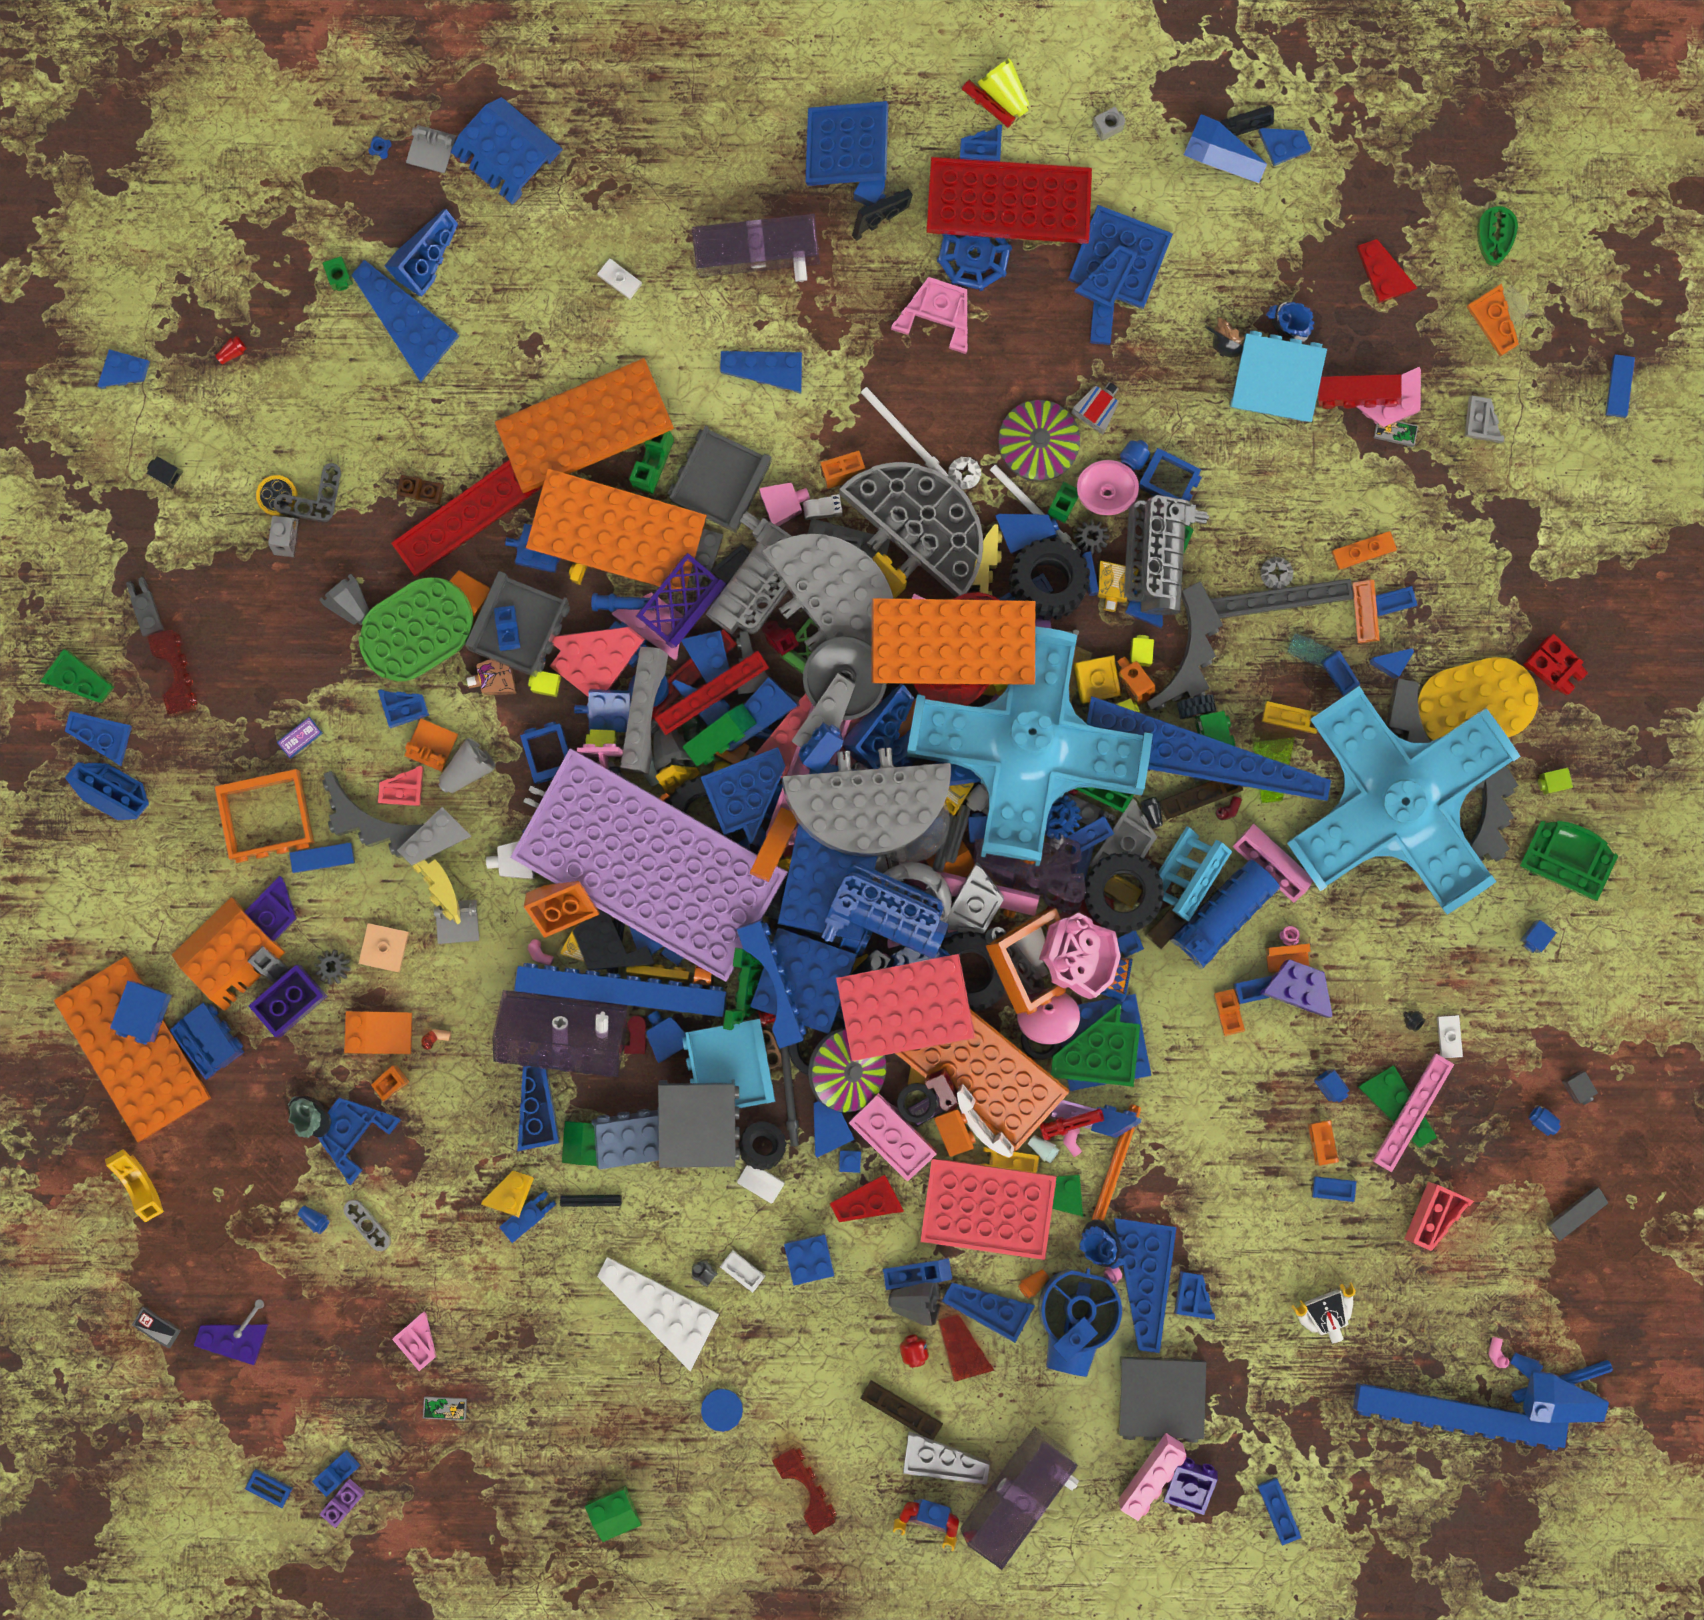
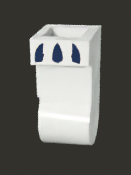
(823, 507)

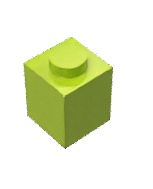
(1555, 781)

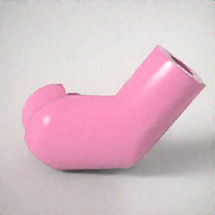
(537, 954)
(1070, 1142)
(1496, 1355)

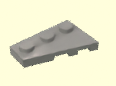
(433, 837)

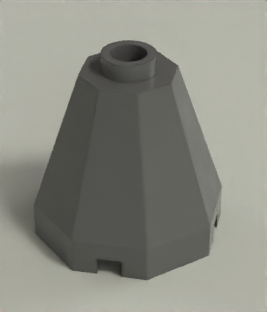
(347, 601)
(669, 750)
(917, 1303)

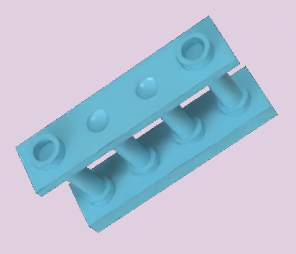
(1203, 878)

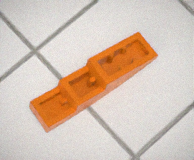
(774, 845)

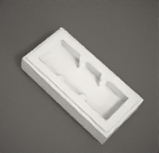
(619, 279)
(1449, 1036)
(742, 1271)

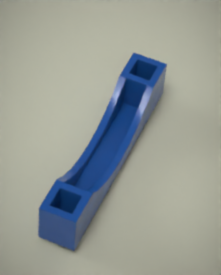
(756, 942)

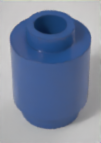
(1544, 1121)

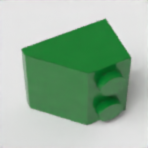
(579, 1144)
(613, 1514)

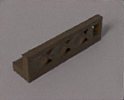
(1170, 924)

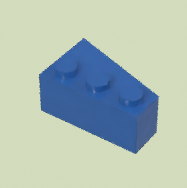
(214, 1035)

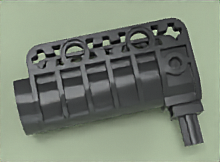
(1160, 552)

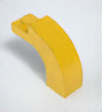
(137, 1183)

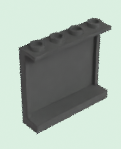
(719, 479)
(537, 622)
(698, 1124)
(1162, 1398)

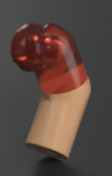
(434, 1035)

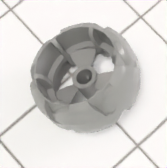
(935, 883)

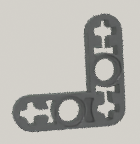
(321, 502)

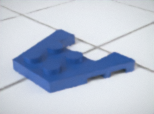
(347, 1126)

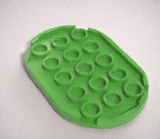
(416, 629)

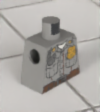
(284, 534)

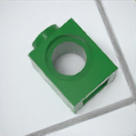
(331, 268)

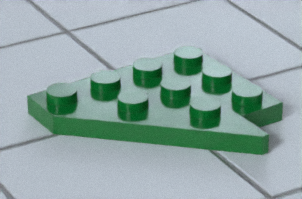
(1101, 1052)

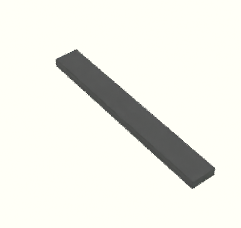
(1283, 598)

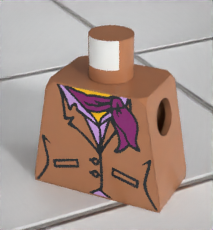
(493, 679)

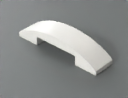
(997, 1143)

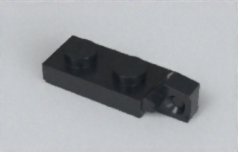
(1250, 120)

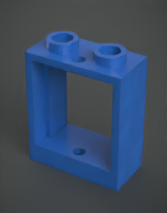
(1153, 490)
(532, 733)

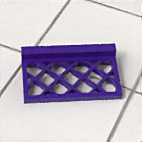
(693, 613)

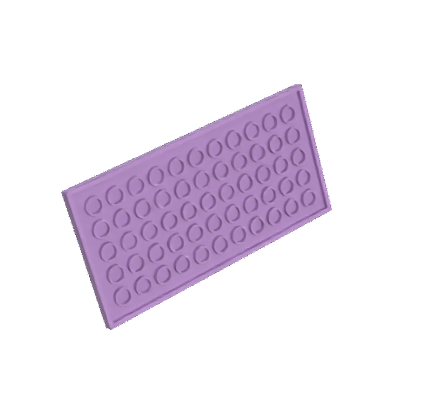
(646, 863)

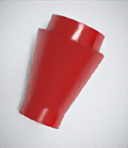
(233, 348)

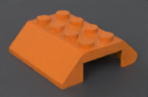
(219, 953)

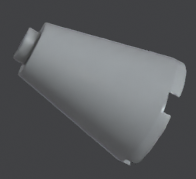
(466, 767)

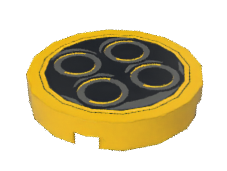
(270, 489)

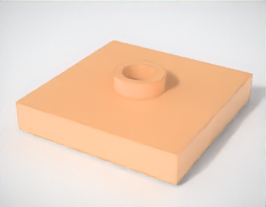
(383, 947)

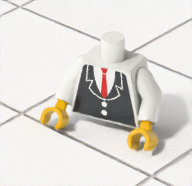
(1327, 1312)

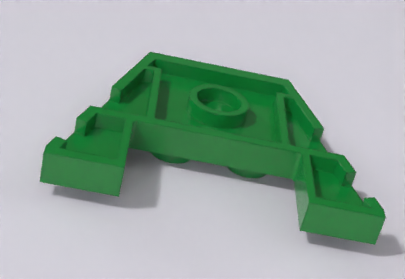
(749, 980)

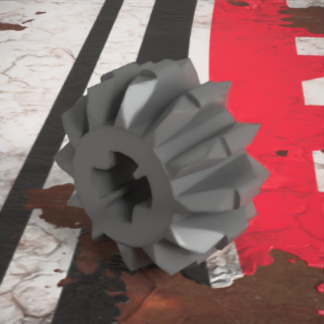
(1093, 530)
(325, 968)

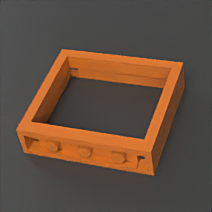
(255, 783)
(1007, 971)

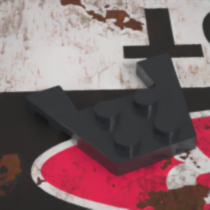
(603, 948)

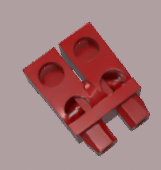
(1556, 664)

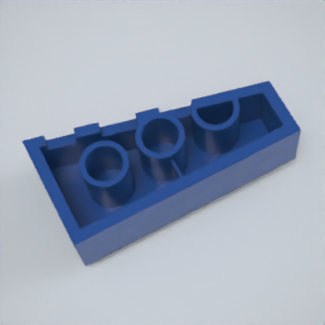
(537, 1111)

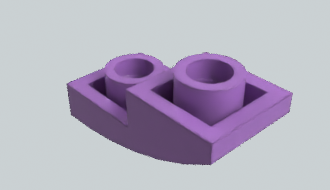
(342, 1503)

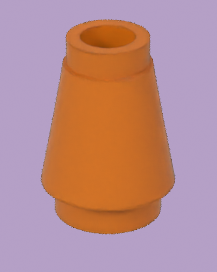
(1032, 1285)

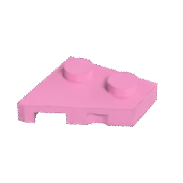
(417, 1342)

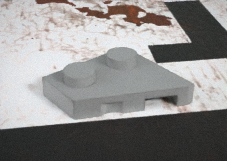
(1482, 421)

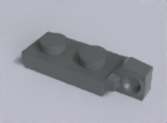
(707, 552)

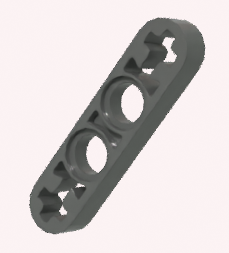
(1018, 957)

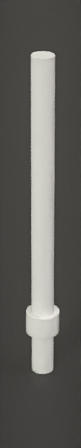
(931, 462)
(1027, 502)

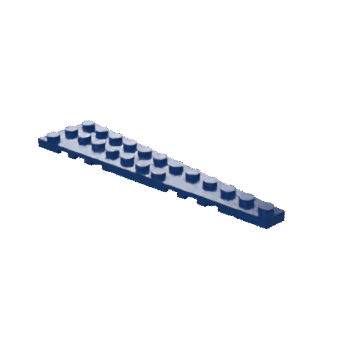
(1202, 757)

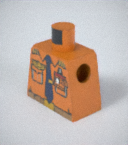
(1140, 687)

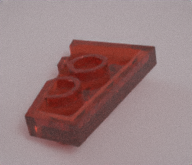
(962, 1351)

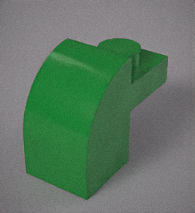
(1063, 502)

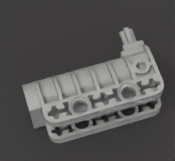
(751, 583)

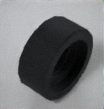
(1038, 1055)
(901, 1105)

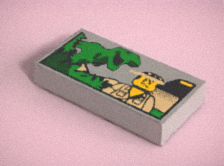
(1397, 433)
(444, 1408)

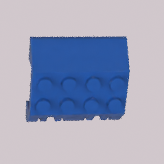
(504, 148)

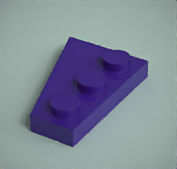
(222, 1341)

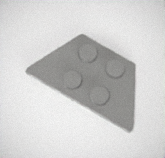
(1130, 835)
(975, 903)

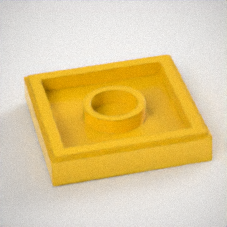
(1097, 678)

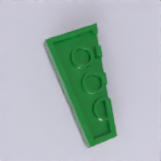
(1390, 1096)

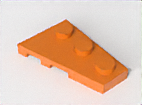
(1494, 319)

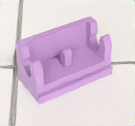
(1069, 1109)

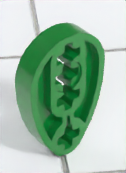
(1486, 229)

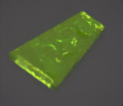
(1277, 750)

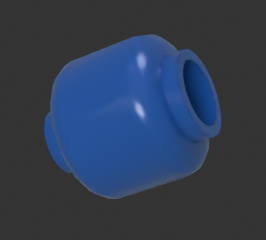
(1135, 454)

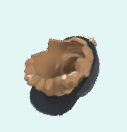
(1226, 339)

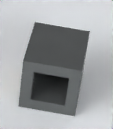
(1580, 1088)

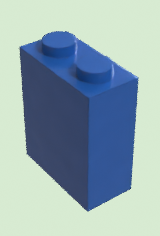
(140, 1012)

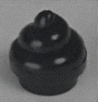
(1413, 1020)

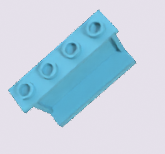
(1278, 376)
(733, 1054)

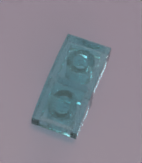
(1308, 650)

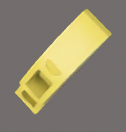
(990, 558)
(440, 888)

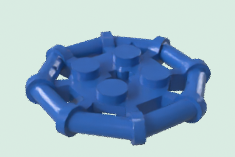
(974, 265)

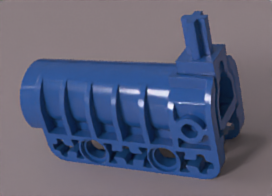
(887, 911)
(1225, 913)

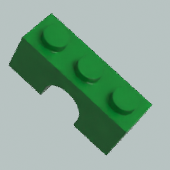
(647, 473)

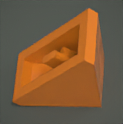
(390, 1082)

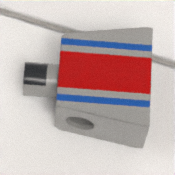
(1097, 407)

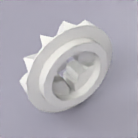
(973, 468)

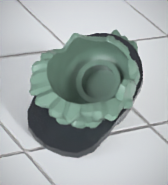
(308, 1117)

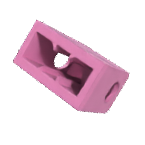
(783, 502)

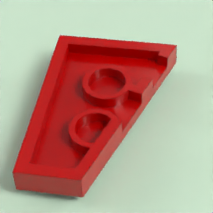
(1384, 272)
(867, 1201)

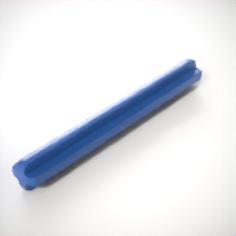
(1573, 1377)

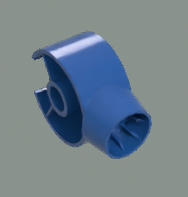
(1082, 1361)

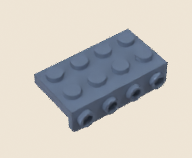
(626, 1138)

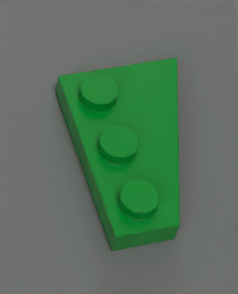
(76, 677)
(1068, 1195)

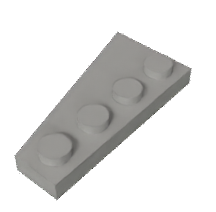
(829, 708)
(941, 1461)

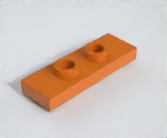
(1364, 550)
(1366, 611)

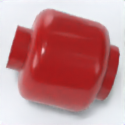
(914, 1351)

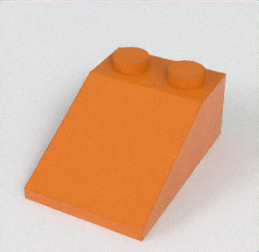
(559, 906)
(378, 1032)

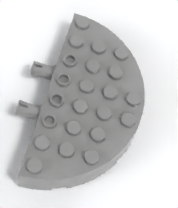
(923, 517)
(830, 583)
(868, 809)

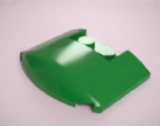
(1570, 858)

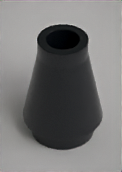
(1152, 811)

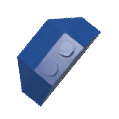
(108, 790)

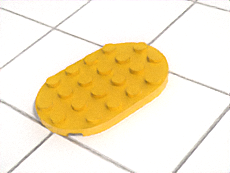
(1467, 689)

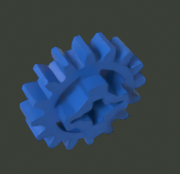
(1067, 821)

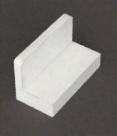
(761, 1183)

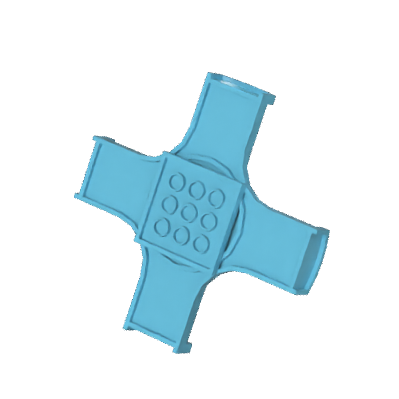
(1030, 749)
(1403, 799)

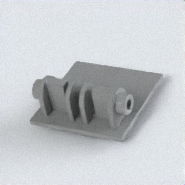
(430, 148)
(465, 931)

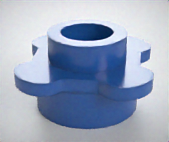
(376, 142)

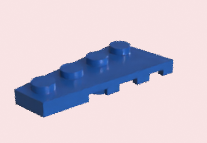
(769, 368)
(766, 707)
(995, 1312)

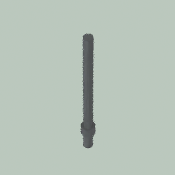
(792, 1124)

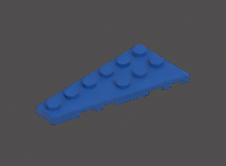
(413, 328)
(1147, 1270)

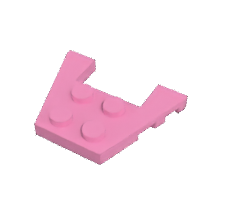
(940, 304)

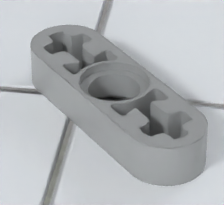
(362, 1209)

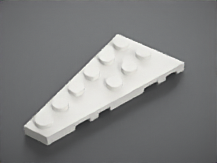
(669, 1315)

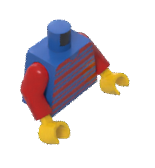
(931, 1516)

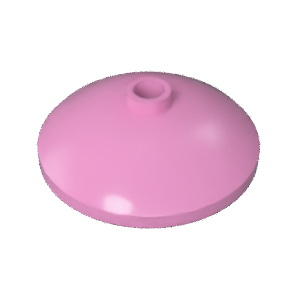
(1109, 478)
(1051, 1025)

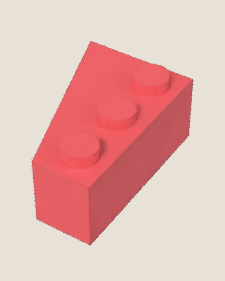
(1435, 1215)

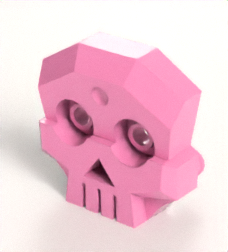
(1096, 961)

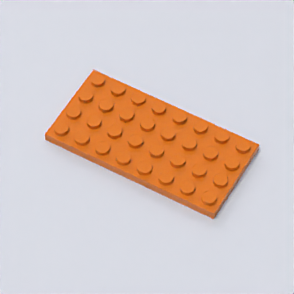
(584, 424)
(614, 530)
(953, 641)
(146, 1082)
(1008, 1085)

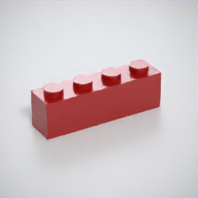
(1360, 391)

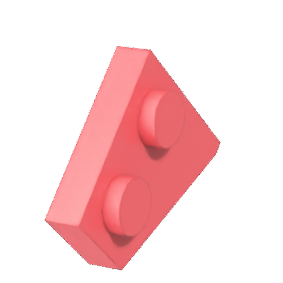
(402, 789)

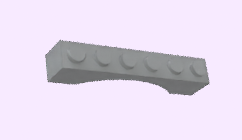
(637, 744)

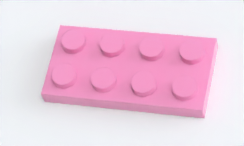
(893, 1137)

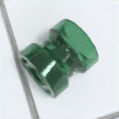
(692, 728)

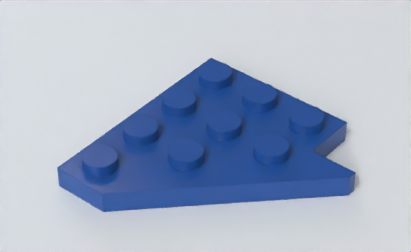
(744, 792)

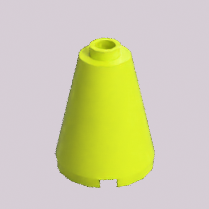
(1006, 88)

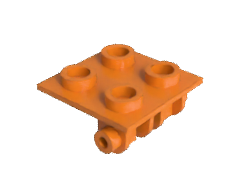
(431, 745)

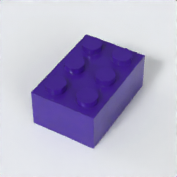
(288, 1001)

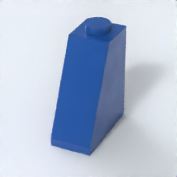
(1025, 528)
(829, 1129)

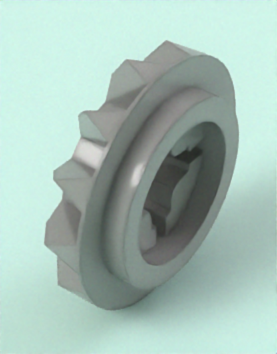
(1271, 580)

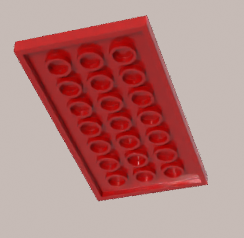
(1009, 200)

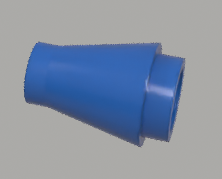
(314, 1220)
(1525, 1364)

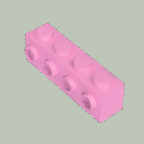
(1259, 847)
(1152, 1477)

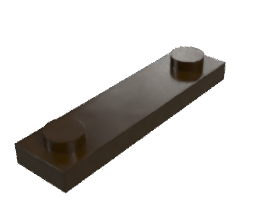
(1197, 797)
(901, 1410)

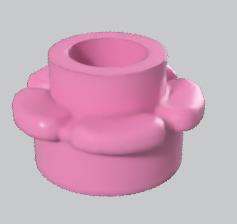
(1292, 932)
(1112, 1275)

